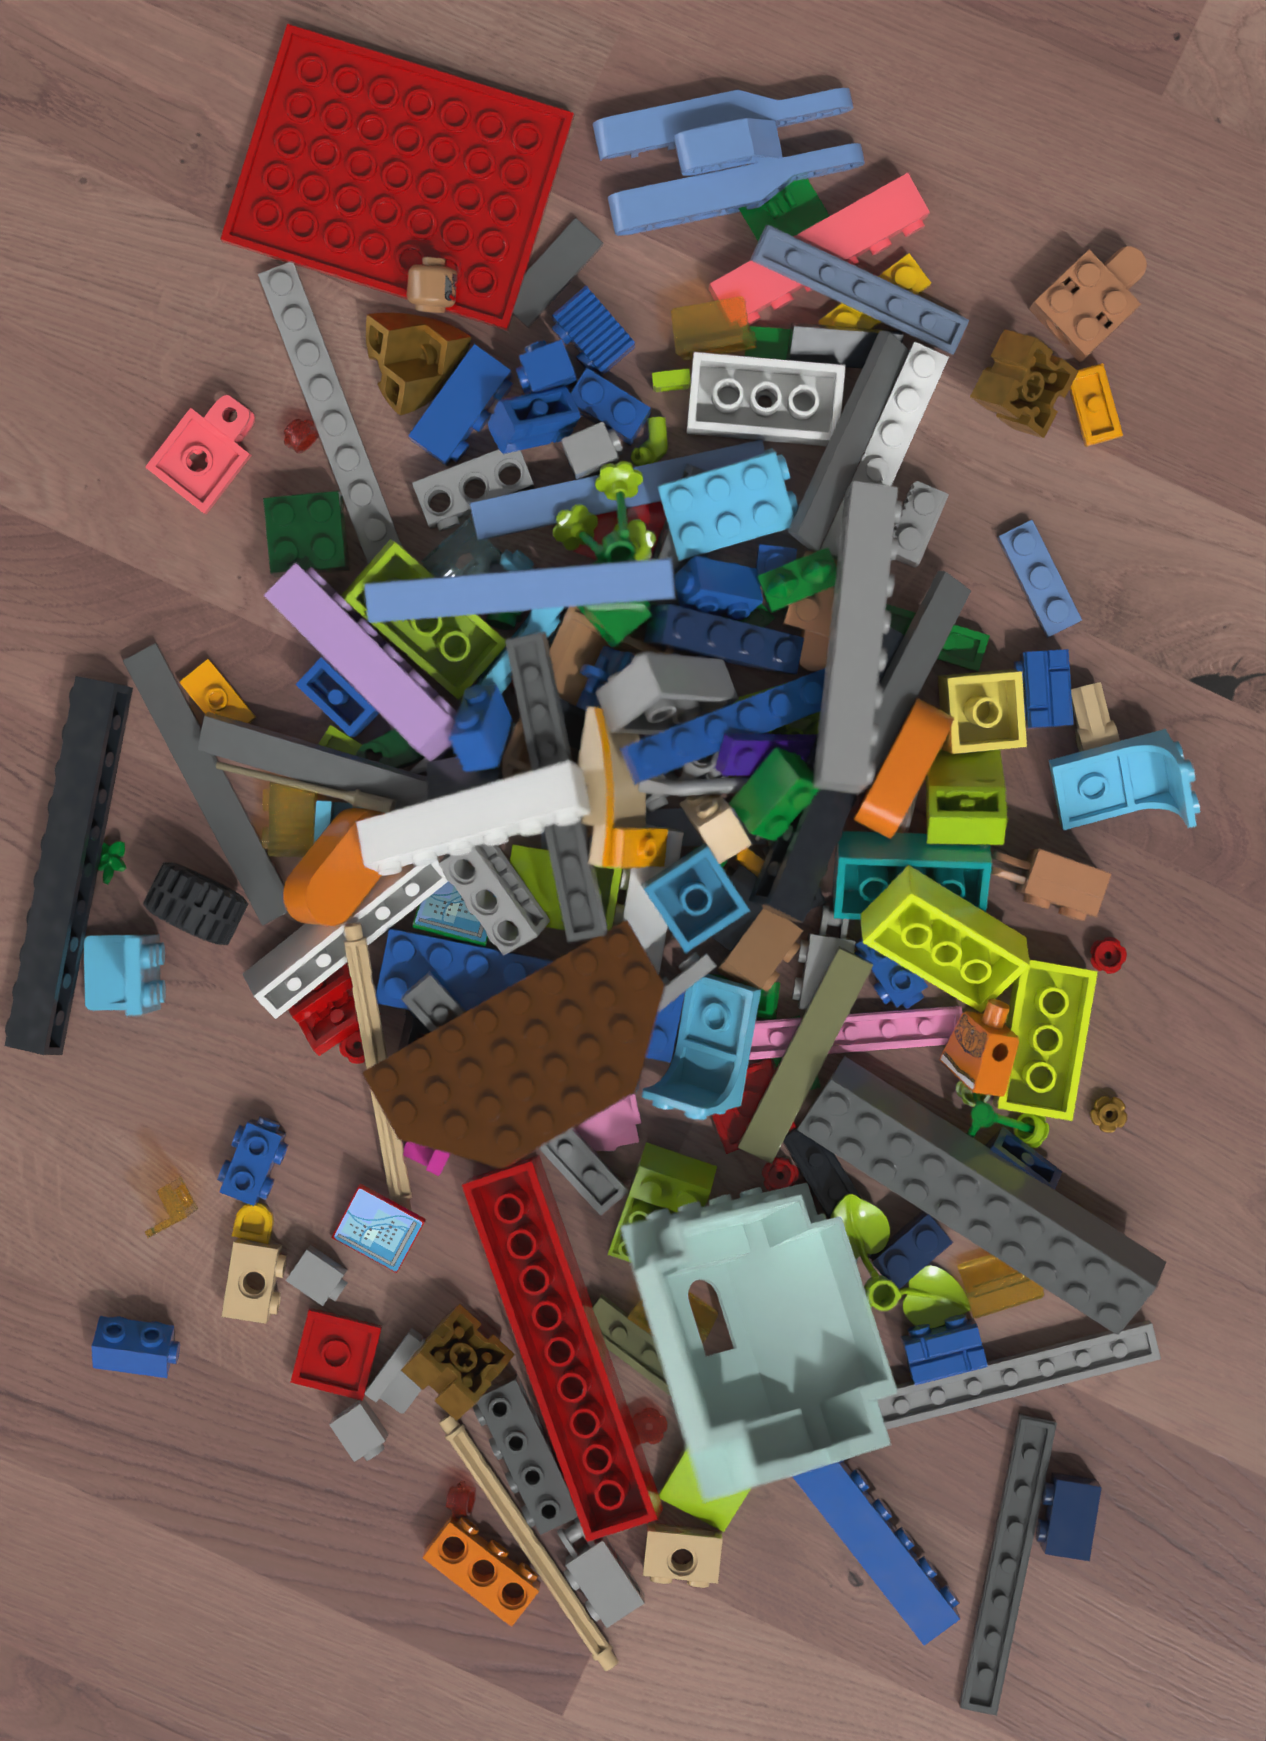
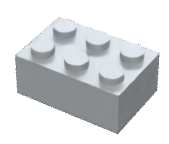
(664, 692)

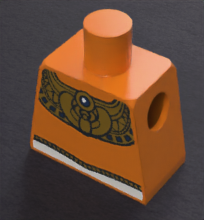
(982, 1049)

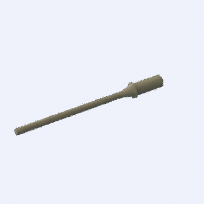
(355, 798)

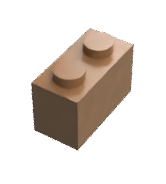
(761, 951)

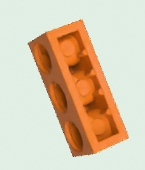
(484, 1588)

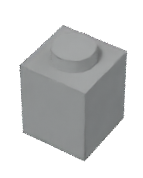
(318, 1276)
(359, 1431)

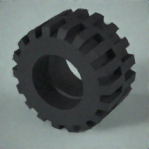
(195, 903)

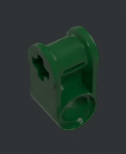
(395, 750)

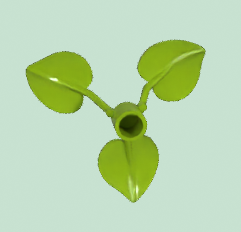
(931, 1292)

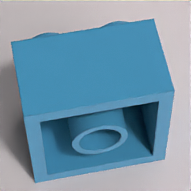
(695, 897)

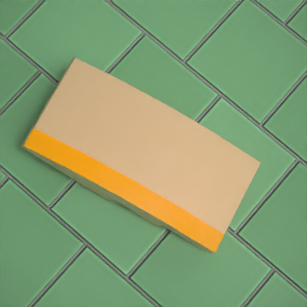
(610, 790)

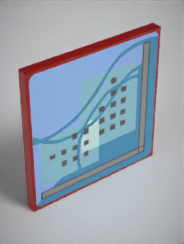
(378, 1228)

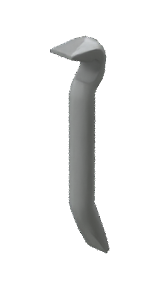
(693, 787)

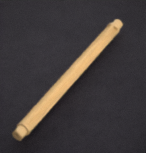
(374, 1052)
(528, 1542)

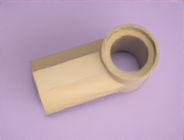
(1092, 718)

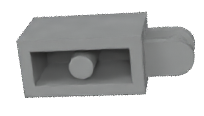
(817, 955)
(601, 1576)

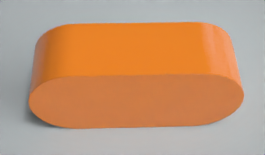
(904, 768)
(331, 874)

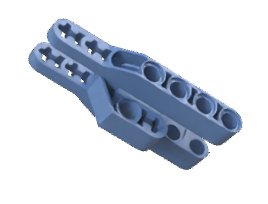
(714, 136)

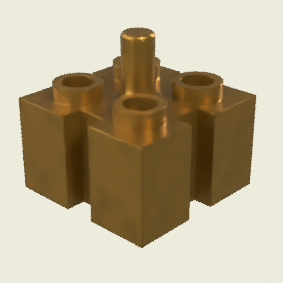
(1024, 383)
(458, 1362)

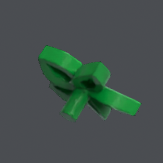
(111, 860)

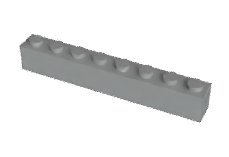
(856, 638)

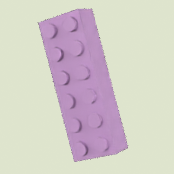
(365, 660)

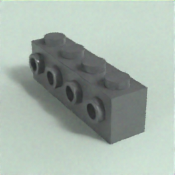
(527, 1453)

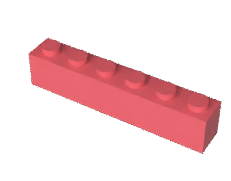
(846, 235)

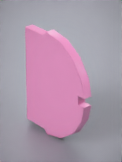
(613, 1126)

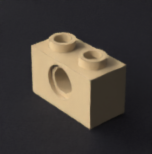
(716, 825)
(241, 1300)
(665, 1539)

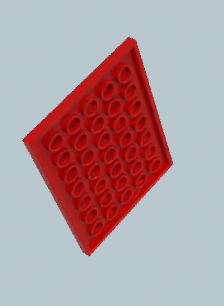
(394, 162)

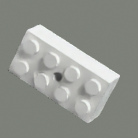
(802, 394)

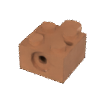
(1091, 300)
(813, 620)
(1057, 881)

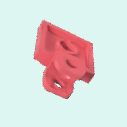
(217, 439)

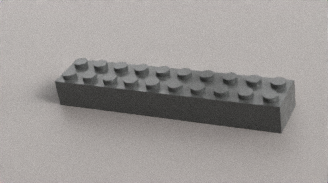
(982, 1196)

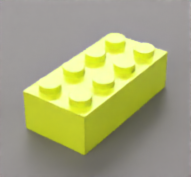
(944, 939)
(1051, 1020)

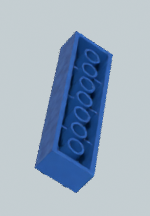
(480, 972)

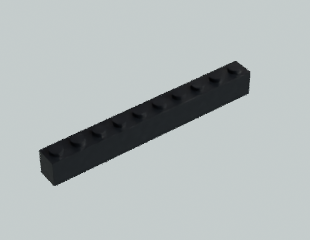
(68, 866)

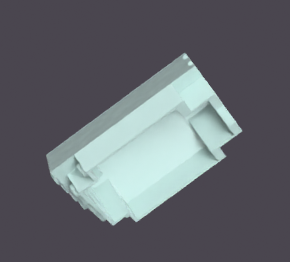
(800, 1328)

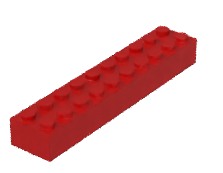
(563, 1348)

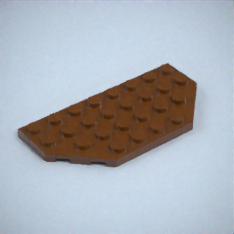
(529, 1056)

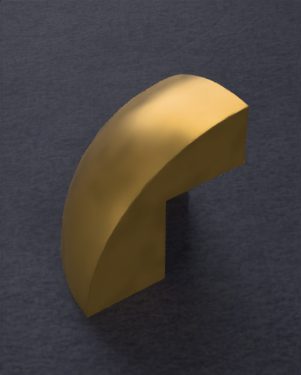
(413, 356)

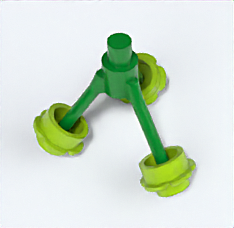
(1028, 1127)

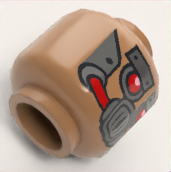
(431, 285)

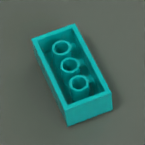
(870, 862)

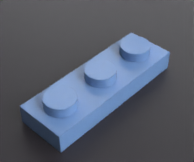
(1039, 578)

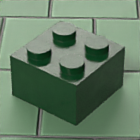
(306, 532)

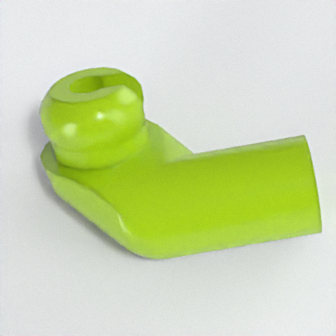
(655, 446)

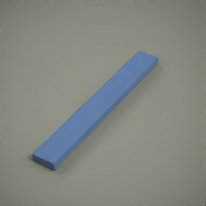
(541, 505)
(520, 590)

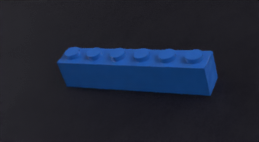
(881, 1548)

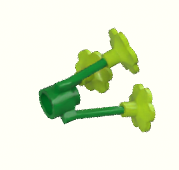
(626, 541)

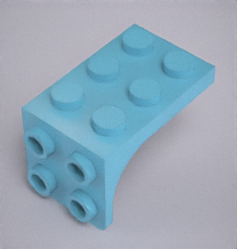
(729, 504)
(538, 621)
(1124, 779)
(124, 973)
(710, 1050)

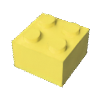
(985, 710)

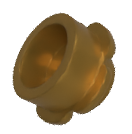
(1105, 1104)

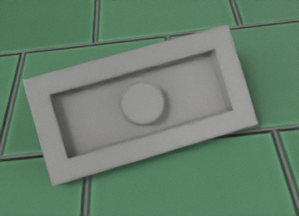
(390, 1382)

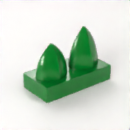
(798, 579)

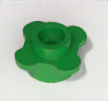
(504, 620)

